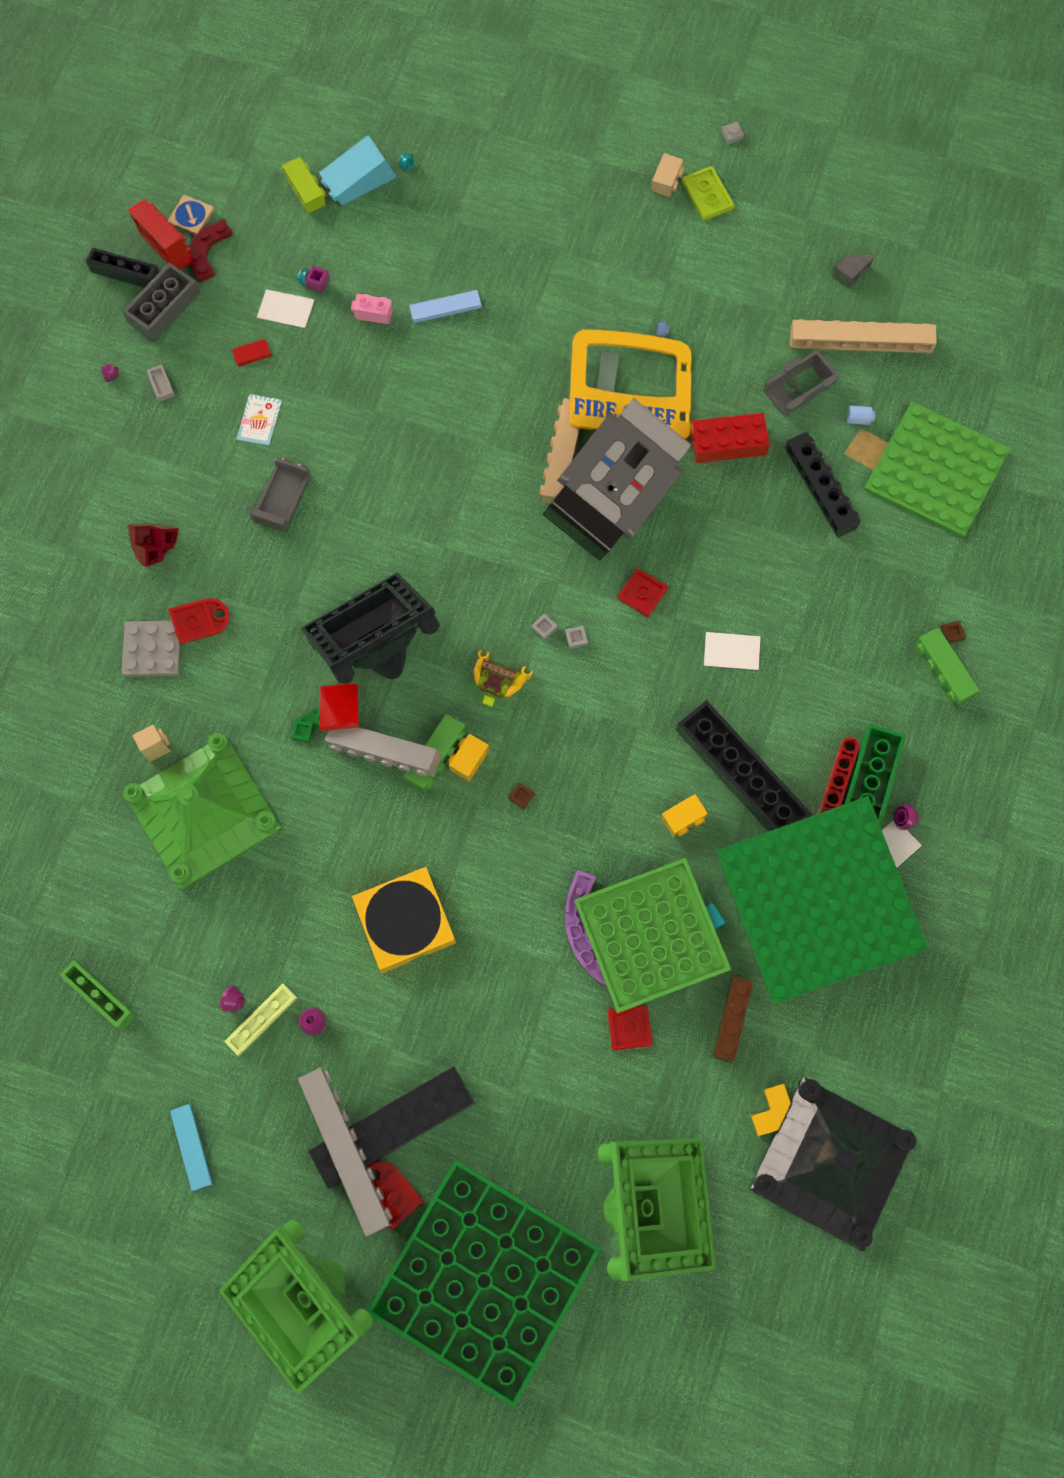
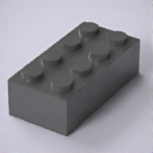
(161, 301)

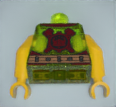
(497, 679)

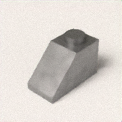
(852, 268)

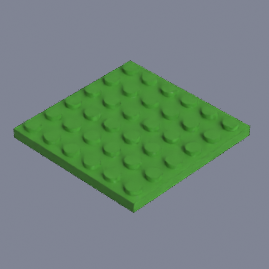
(937, 469)
(652, 935)

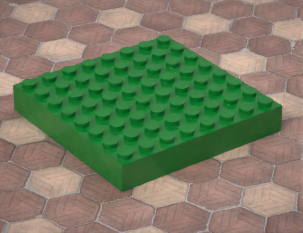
(821, 900)
(484, 1282)

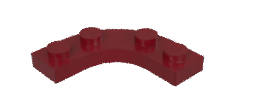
(201, 245)

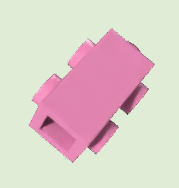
(372, 308)

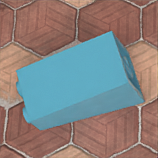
(357, 172)

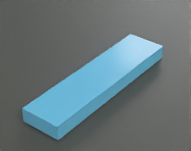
(191, 1147)

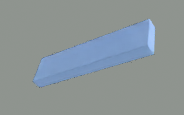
(445, 306)

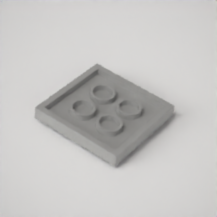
(150, 649)

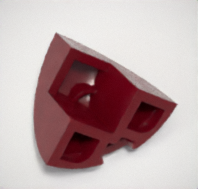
(152, 542)

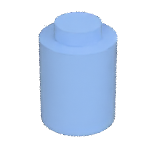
(860, 415)

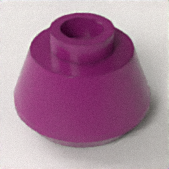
(905, 817)
(232, 1000)
(316, 1025)

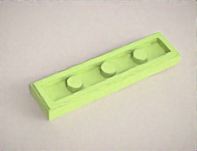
(260, 1020)

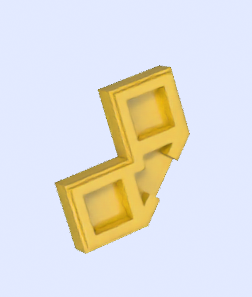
(772, 1119)

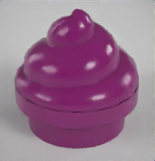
(109, 372)

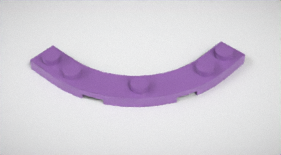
(575, 929)

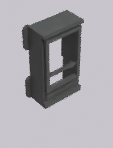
(781, 398)

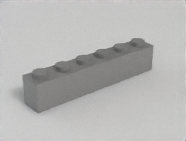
(385, 749)

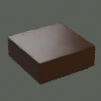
(953, 632)
(521, 796)

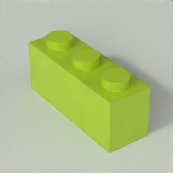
(304, 184)

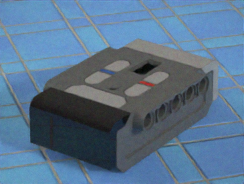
(617, 479)

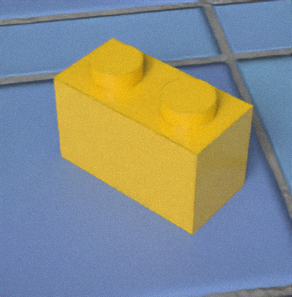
(468, 757)
(684, 815)

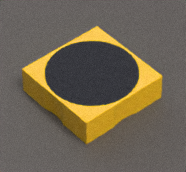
(403, 919)

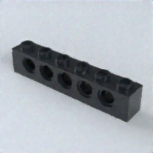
(805, 444)

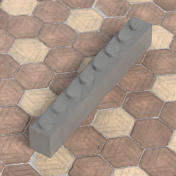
(344, 1151)

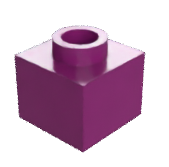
(317, 279)

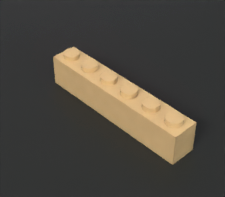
(562, 454)

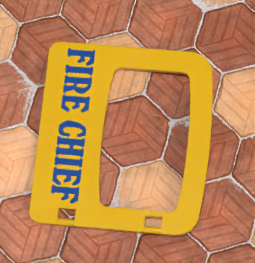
(591, 406)

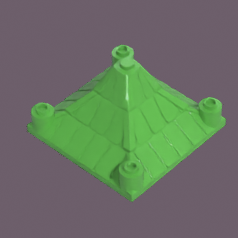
(202, 811)
(658, 1208)
(295, 1307)

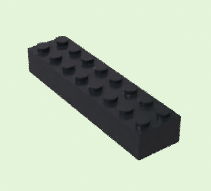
(741, 768)
(401, 1122)

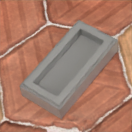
(160, 383)

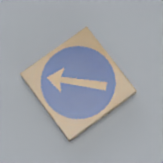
(191, 215)

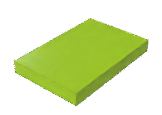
(707, 193)

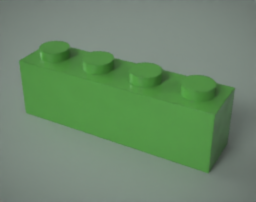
(946, 667)
(444, 739)
(98, 995)

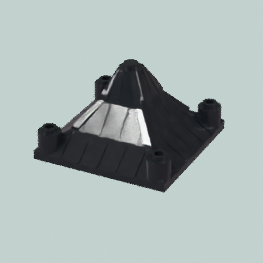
(372, 629)
(833, 1163)

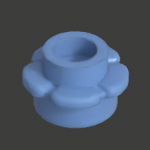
(662, 329)

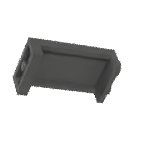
(281, 495)

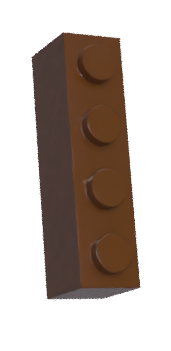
(732, 1019)

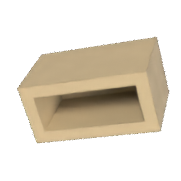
(667, 175)
(152, 742)

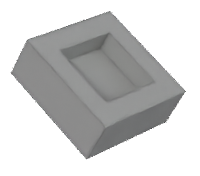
(732, 132)
(544, 626)
(576, 637)

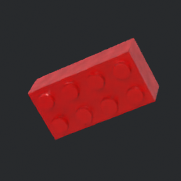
(161, 234)
(729, 437)

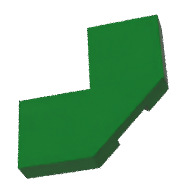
(305, 724)

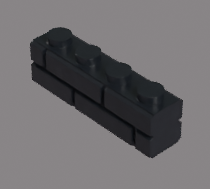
(121, 267)

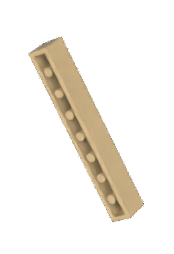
(863, 336)

